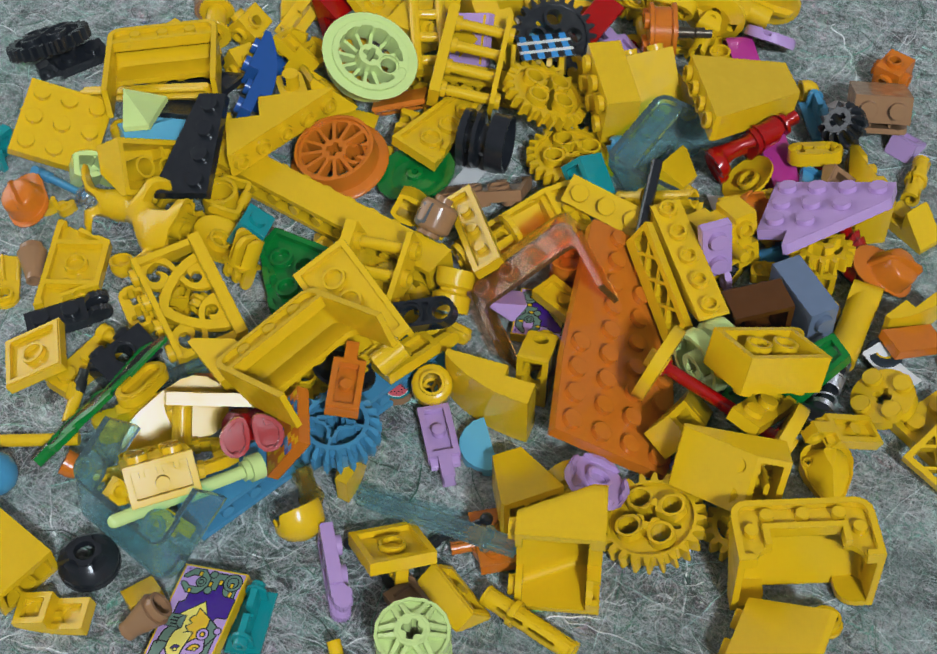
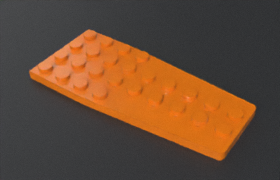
(603, 361)

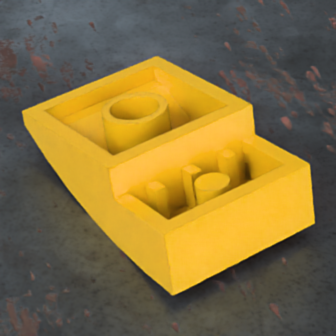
(488, 392)

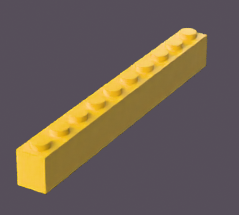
(326, 211)

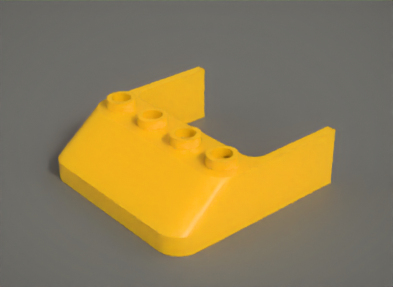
(160, 54)
(292, 344)

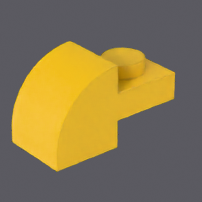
(298, 53)

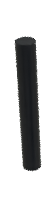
(649, 192)

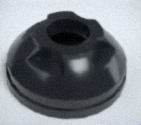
(93, 572)

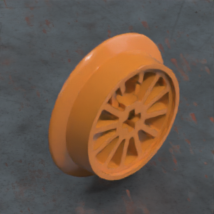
(333, 146)

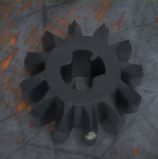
(844, 124)

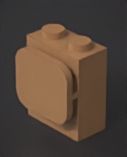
(885, 104)

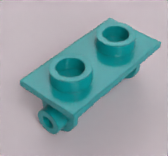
(252, 620)

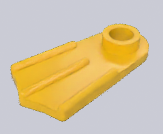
(9, 281)

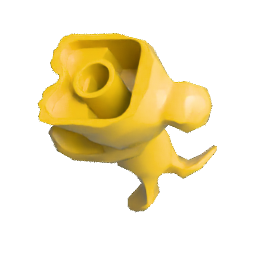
(151, 222)

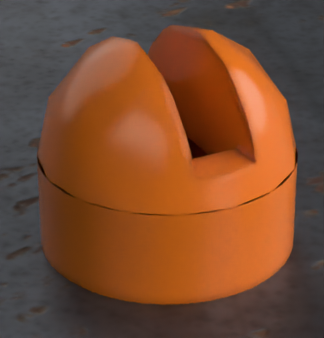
(67, 465)

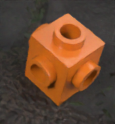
(893, 68)

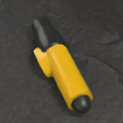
(75, 393)

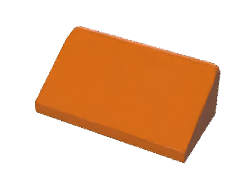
(410, 99)

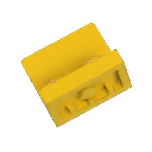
(159, 473)

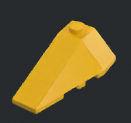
(130, 161)

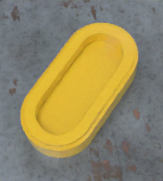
(142, 384)

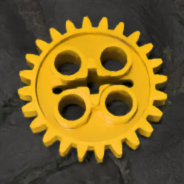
(544, 95)
(555, 149)
(654, 523)

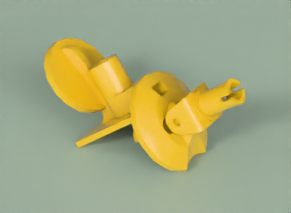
(729, 17)

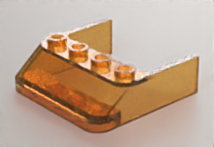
(524, 261)

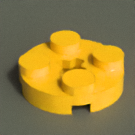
(884, 382)

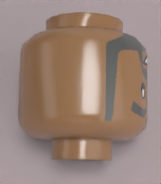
(436, 217)

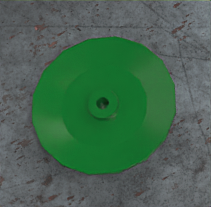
(406, 171)

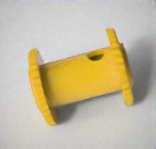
(220, 12)

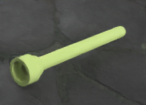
(250, 468)

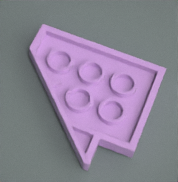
(817, 209)

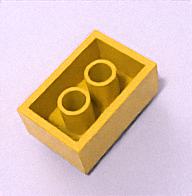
(609, 89)
(766, 360)

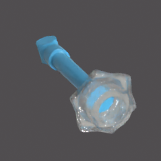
(83, 199)

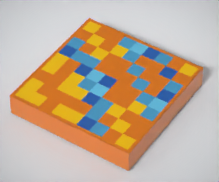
(295, 439)

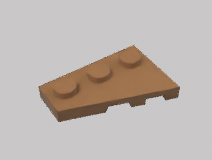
(495, 192)

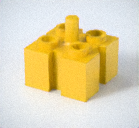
(744, 224)

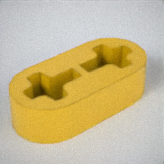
(814, 153)
(131, 311)

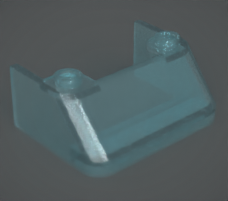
(657, 134)
(160, 539)

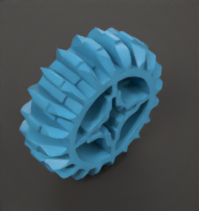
(343, 437)

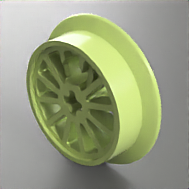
(368, 58)

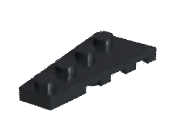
(197, 150)

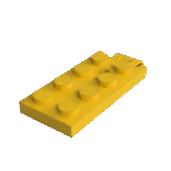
(344, 275)

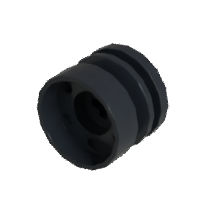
(479, 139)

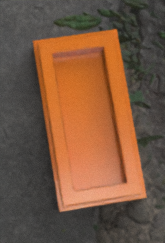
(910, 341)

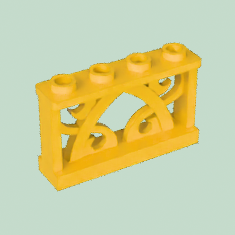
(200, 263)

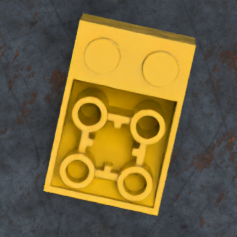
(730, 466)

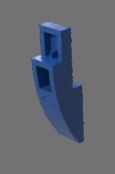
(259, 75)

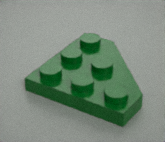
(280, 259)

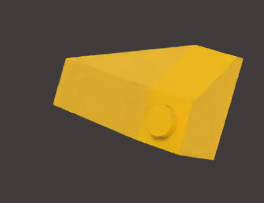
(857, 166)

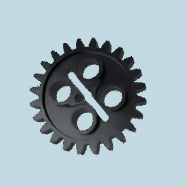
(568, 21)
(48, 41)

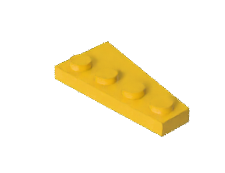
(434, 131)

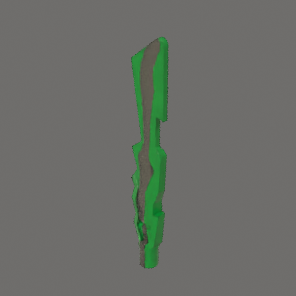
(96, 402)

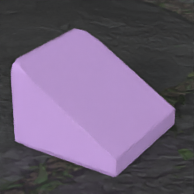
(904, 147)
(510, 305)

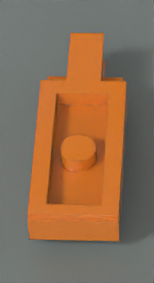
(346, 383)

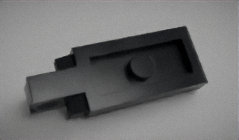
(72, 62)

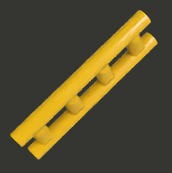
(419, 37)

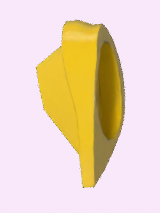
(828, 470)

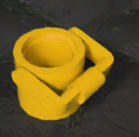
(226, 199)

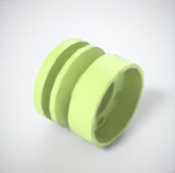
(413, 628)

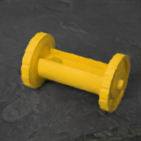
(508, 228)

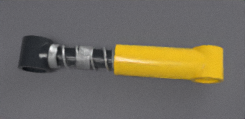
(851, 331)

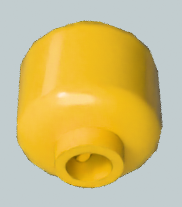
(431, 374)

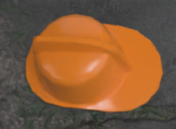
(25, 200)
(888, 269)

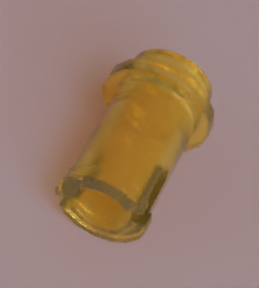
(307, 485)

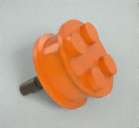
(663, 27)

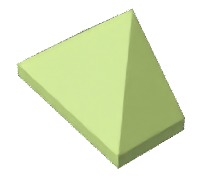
(141, 109)

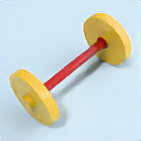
(660, 363)

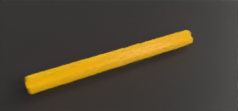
(173, 91)

